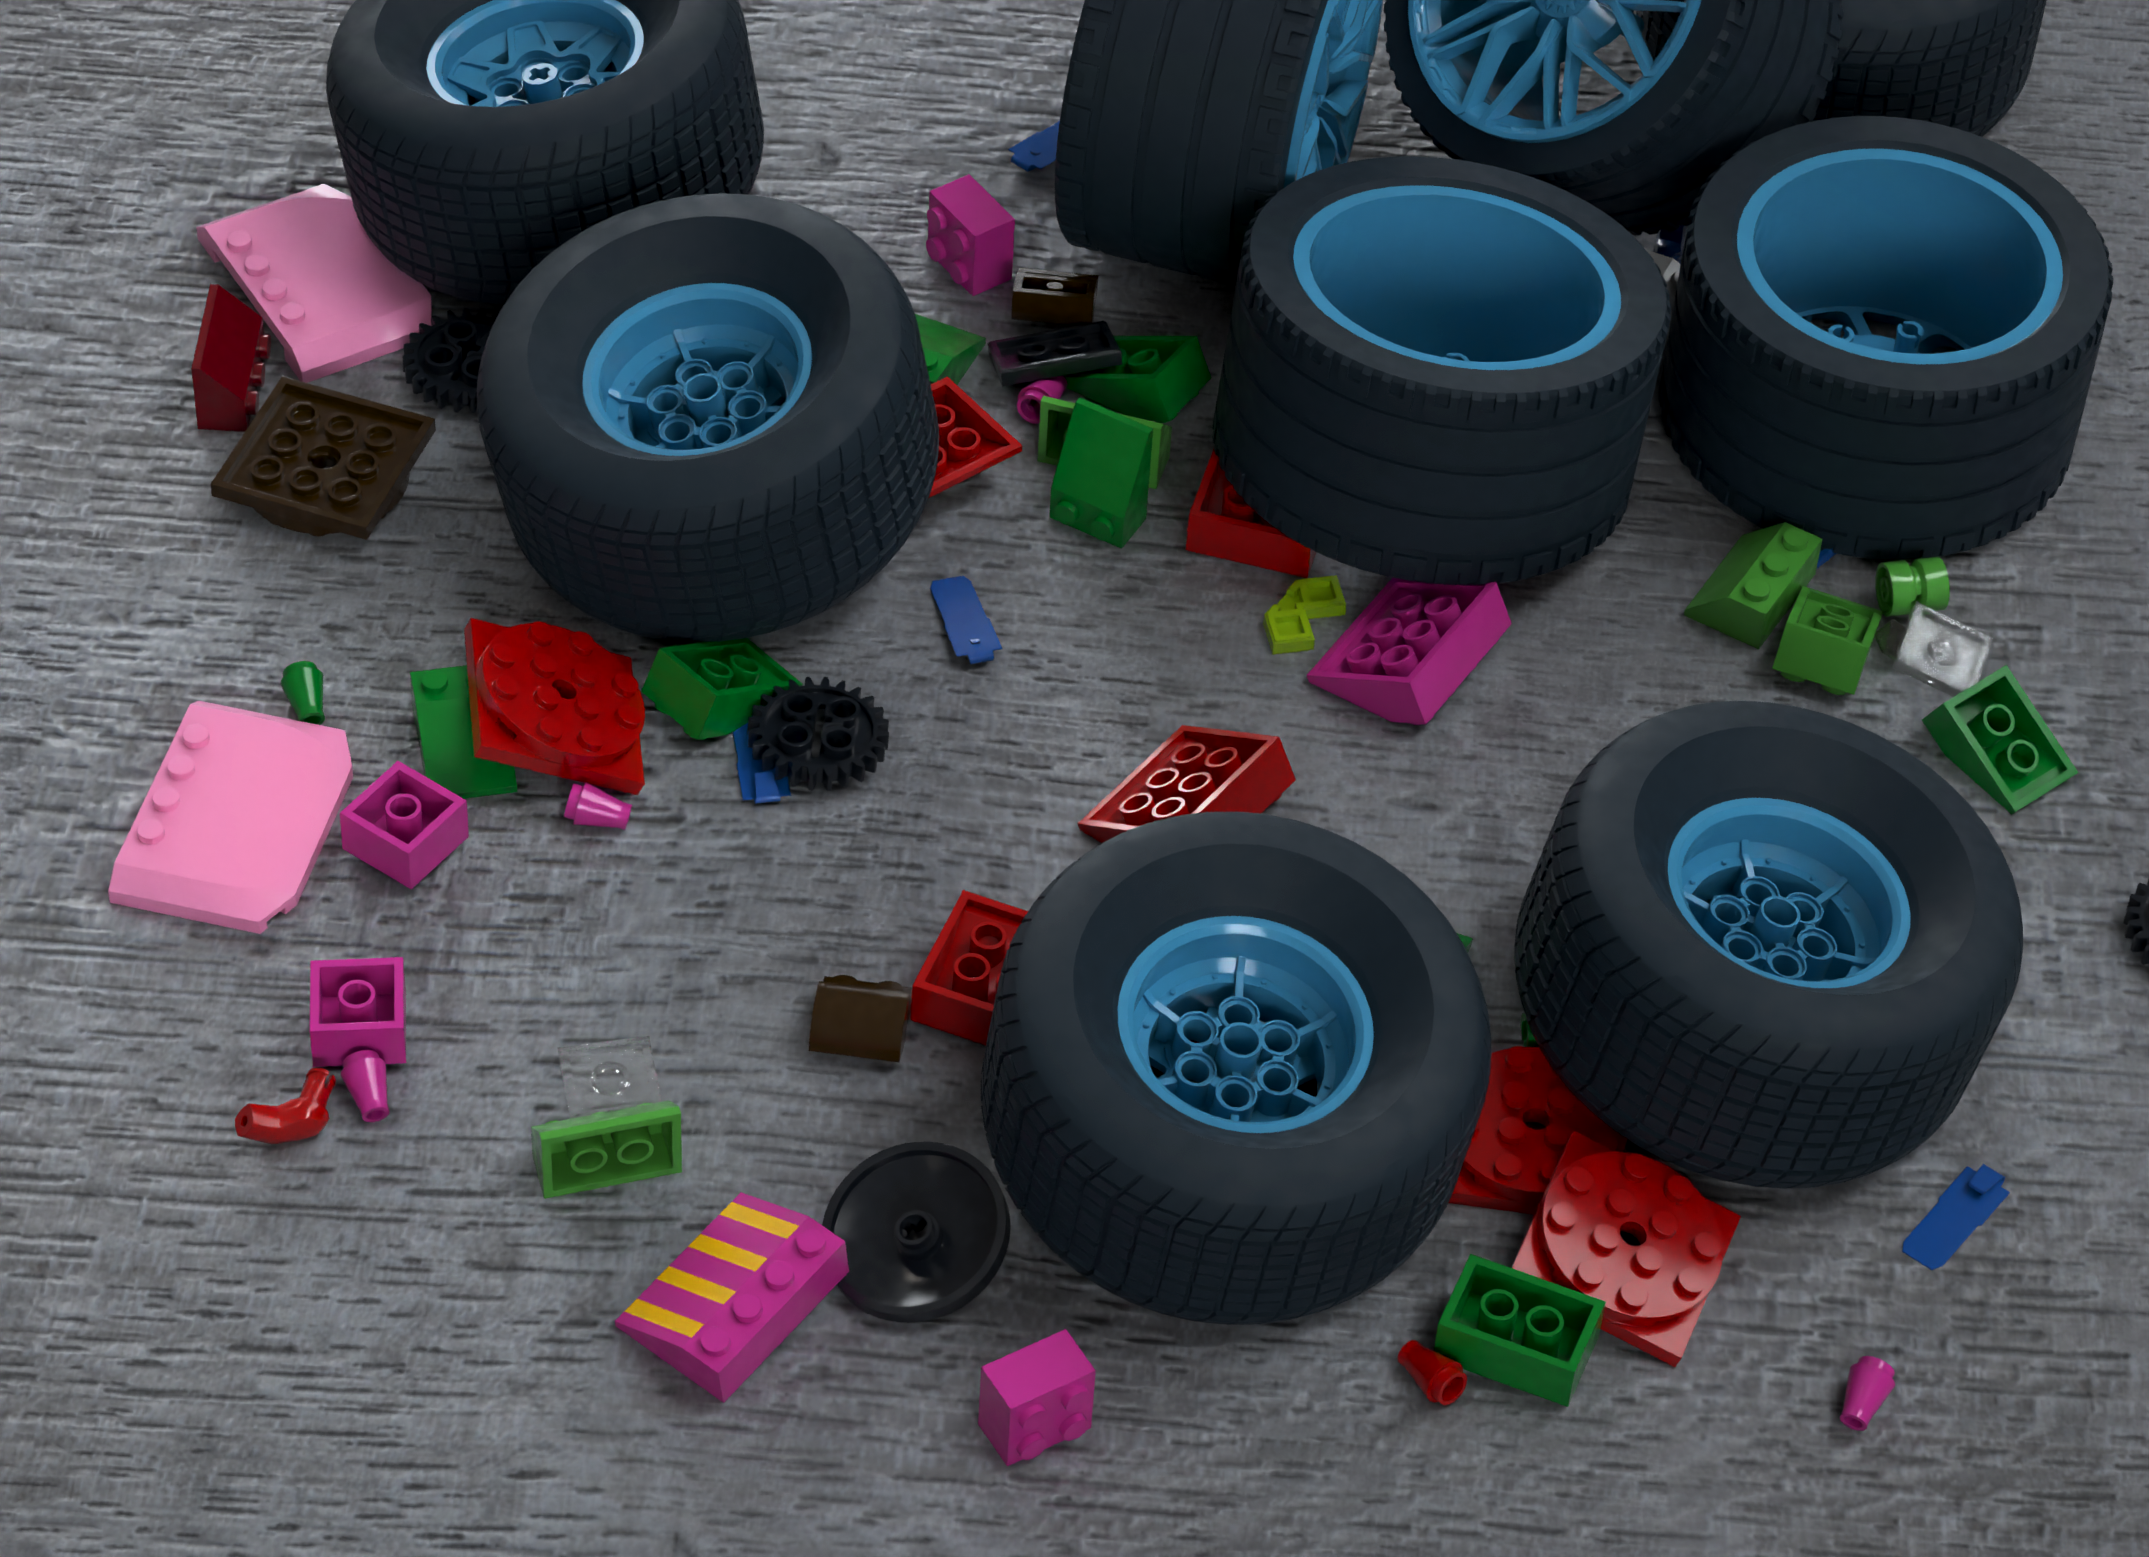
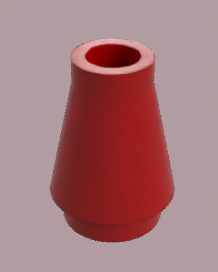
(1435, 1374)

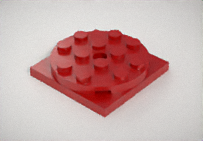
(554, 704)
(1508, 1160)
(1649, 1288)

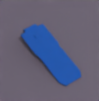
(1043, 149)
(965, 619)
(753, 780)
(1956, 1215)

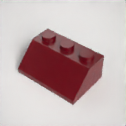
(228, 363)

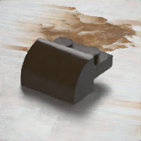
(1054, 297)
(860, 1018)

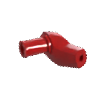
(293, 1119)

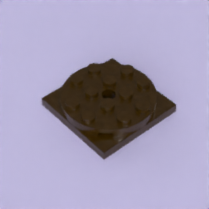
(311, 427)

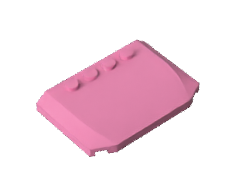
(318, 281)
(233, 818)

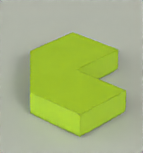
(1305, 599)

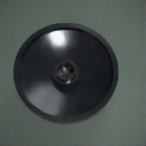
(919, 1231)

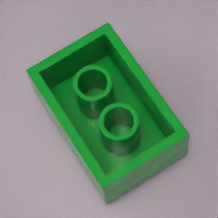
(1519, 1329)

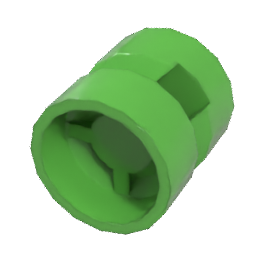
(1903, 585)

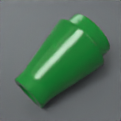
(304, 690)

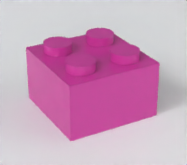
(970, 235)
(404, 824)
(357, 1009)
(1036, 1397)

